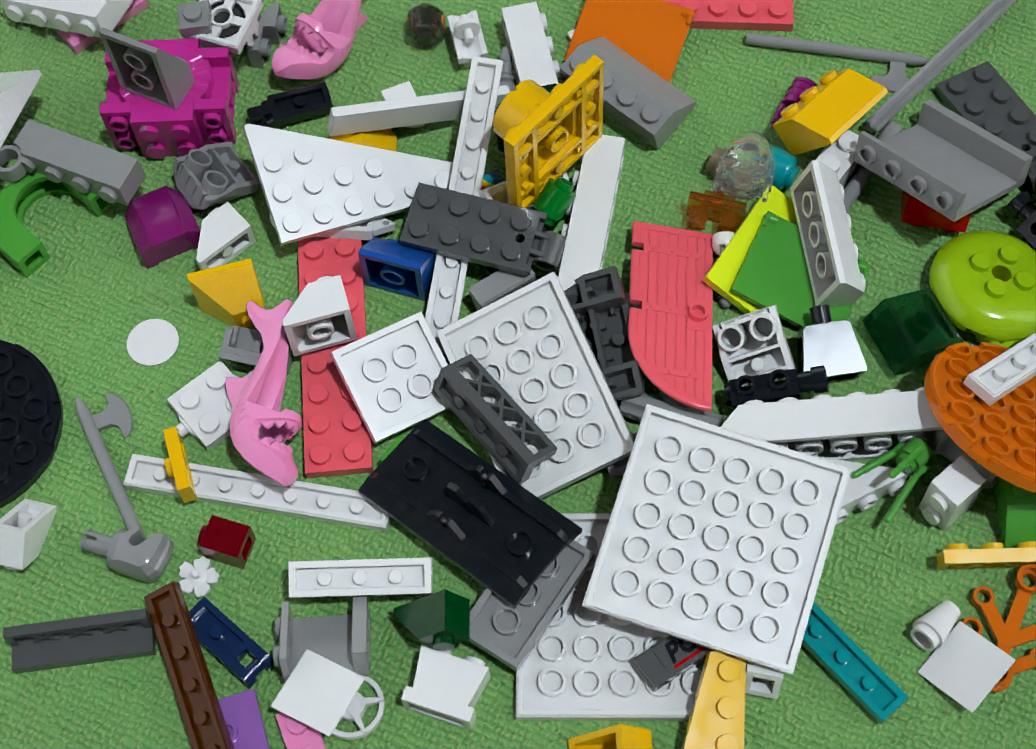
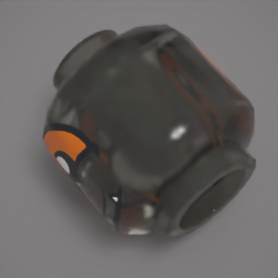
(425, 26)

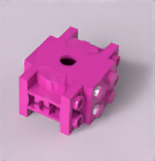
(201, 118)

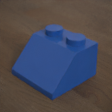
(397, 268)

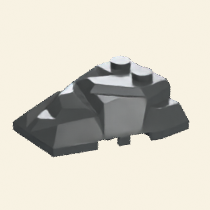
(603, 316)

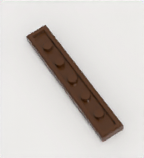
(187, 668)

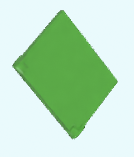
(779, 275)

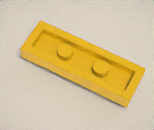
(990, 556)

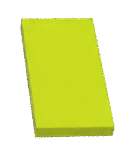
(727, 265)

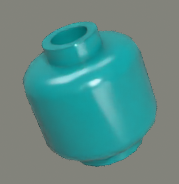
(785, 168)

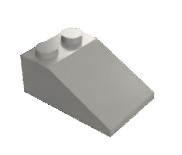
(148, 70)

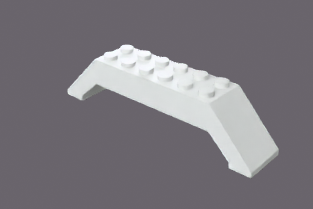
(849, 426)

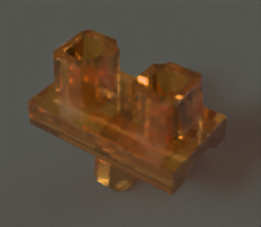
(715, 208)

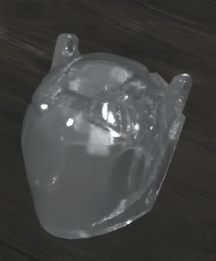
(746, 168)

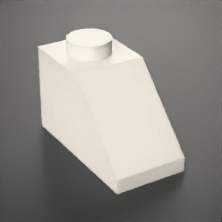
(223, 237)
(24, 533)

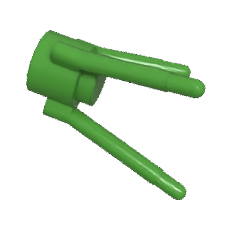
(910, 458)

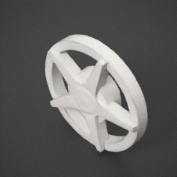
(357, 709)

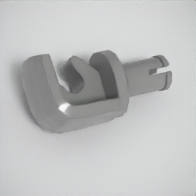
(129, 554)

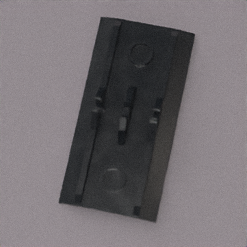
(469, 511)

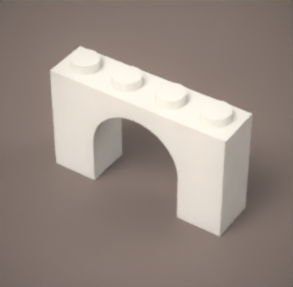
(68, 15)

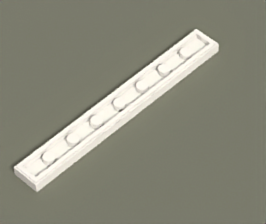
(260, 493)

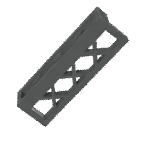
(486, 421)
(81, 640)

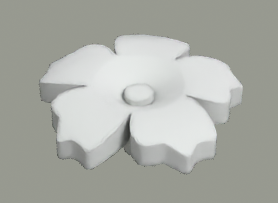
(198, 578)

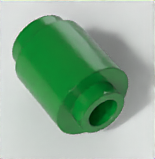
(555, 199)

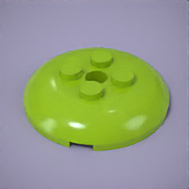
(987, 284)

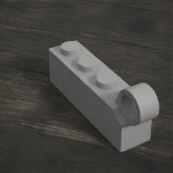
(72, 161)

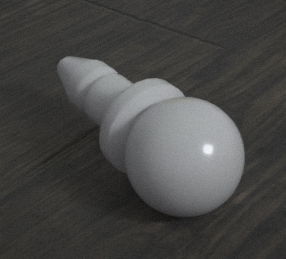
(506, 77)

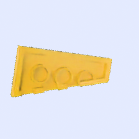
(719, 705)

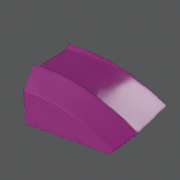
(162, 225)

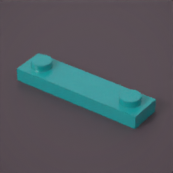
(851, 666)

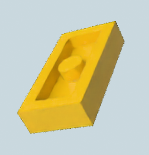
(178, 465)

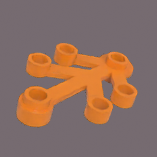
(1008, 633)

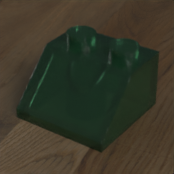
(911, 330)

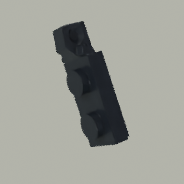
(292, 106)

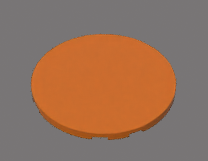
(994, 435)

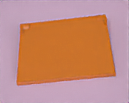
(642, 28)

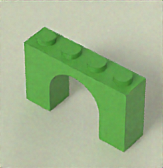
(16, 241)

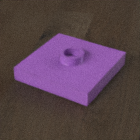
(244, 720)

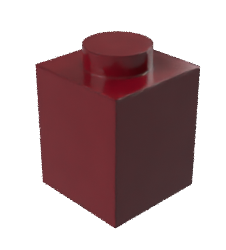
(226, 541)

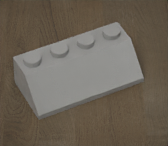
(634, 92)

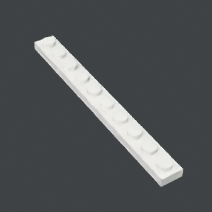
(467, 178)

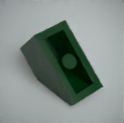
(437, 619)

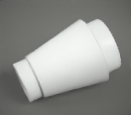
(933, 628)

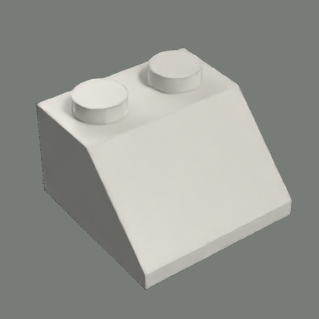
(319, 317)

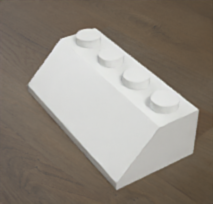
(827, 236)

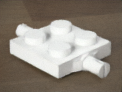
(205, 406)

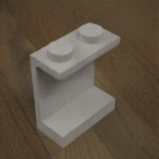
(336, 638)

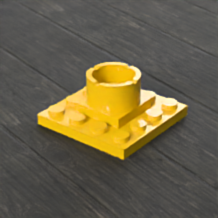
(549, 130)

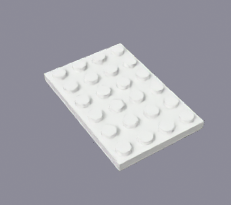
(549, 370)

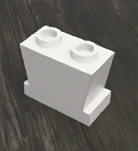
(447, 687)

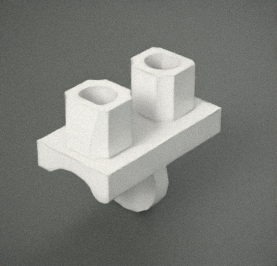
(467, 37)

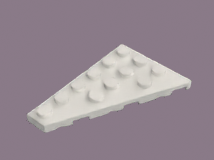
(334, 184)

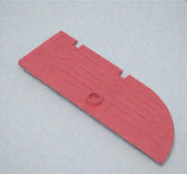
(674, 321)

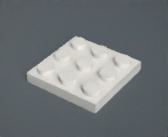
(393, 376)

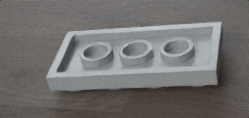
(513, 632)

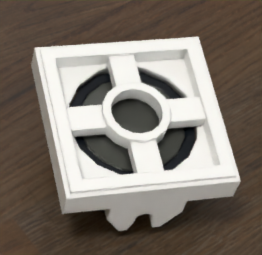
(232, 25)

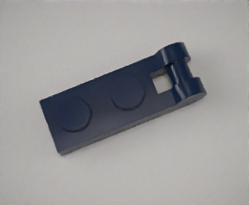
(228, 642)

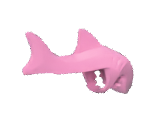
(319, 40)
(256, 419)

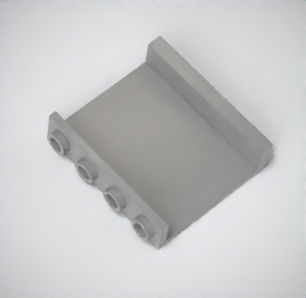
(945, 162)

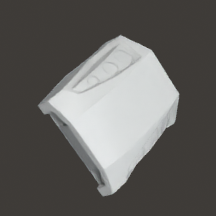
(753, 344)

